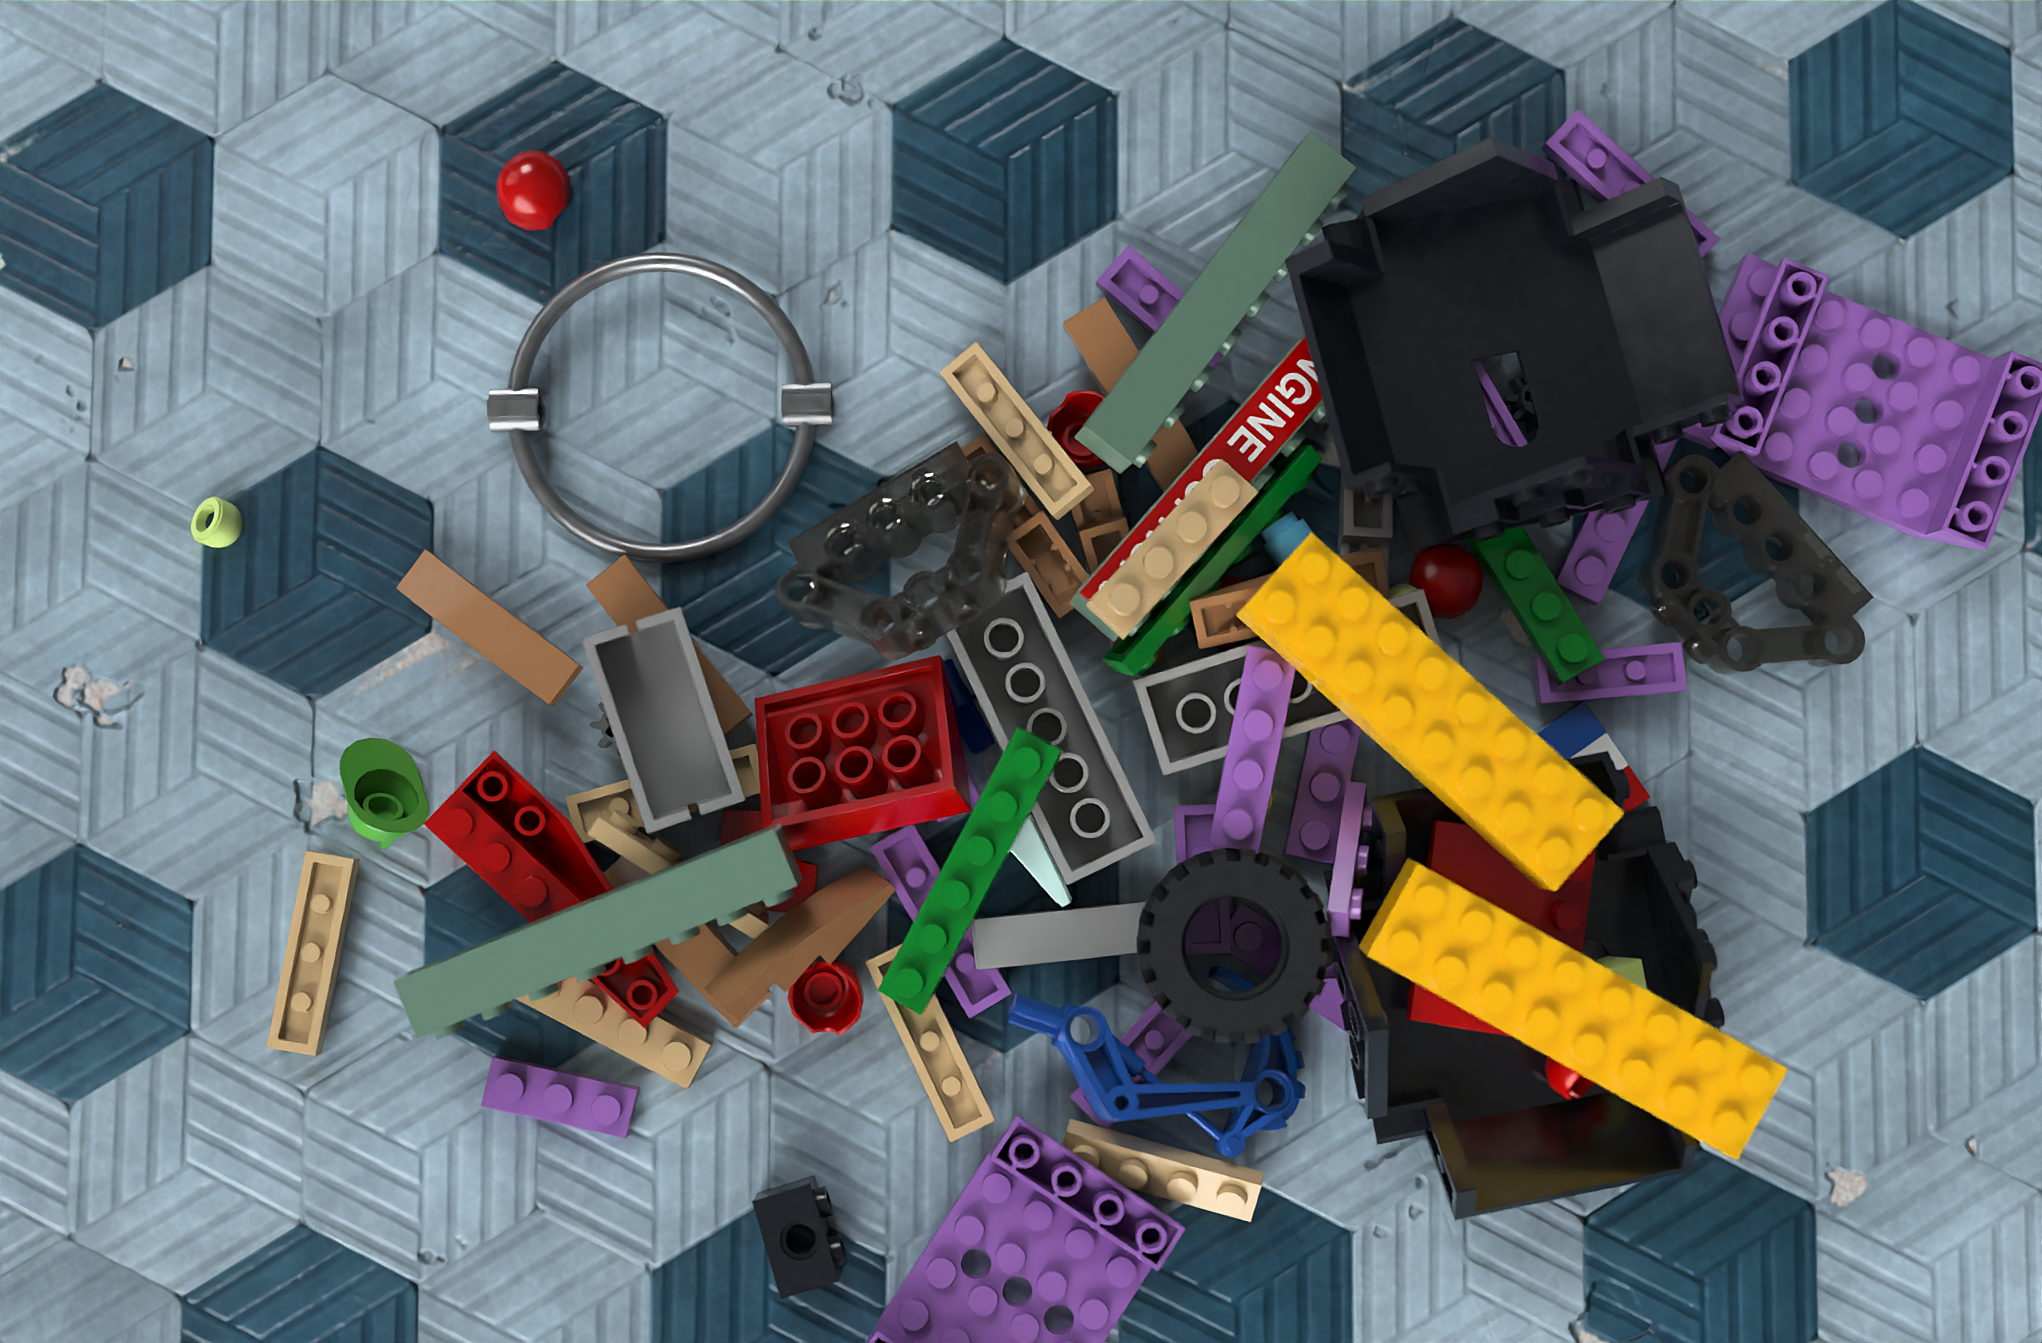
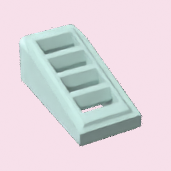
(1037, 859)

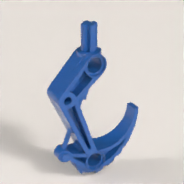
(1105, 1061)

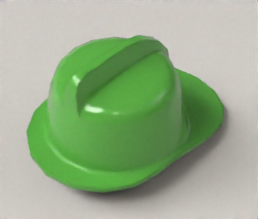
(382, 790)

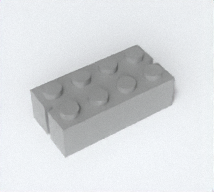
(663, 719)

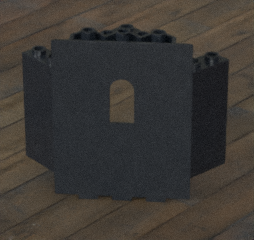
(1495, 263)
(1485, 1096)

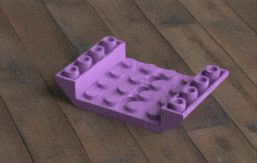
(1943, 425)
(1038, 1219)

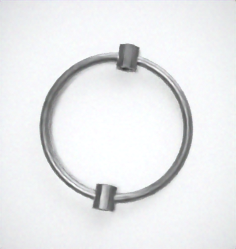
(523, 409)

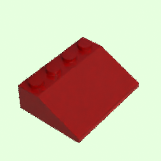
(861, 754)
(1474, 865)

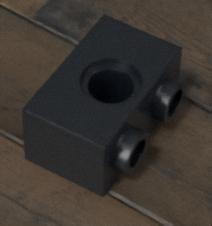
(798, 1266)

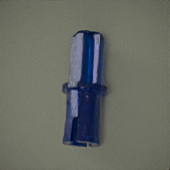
(967, 715)

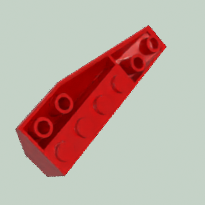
(540, 868)

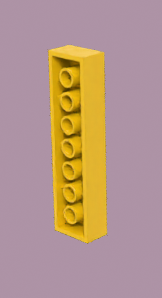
(1430, 714)
(1572, 1009)

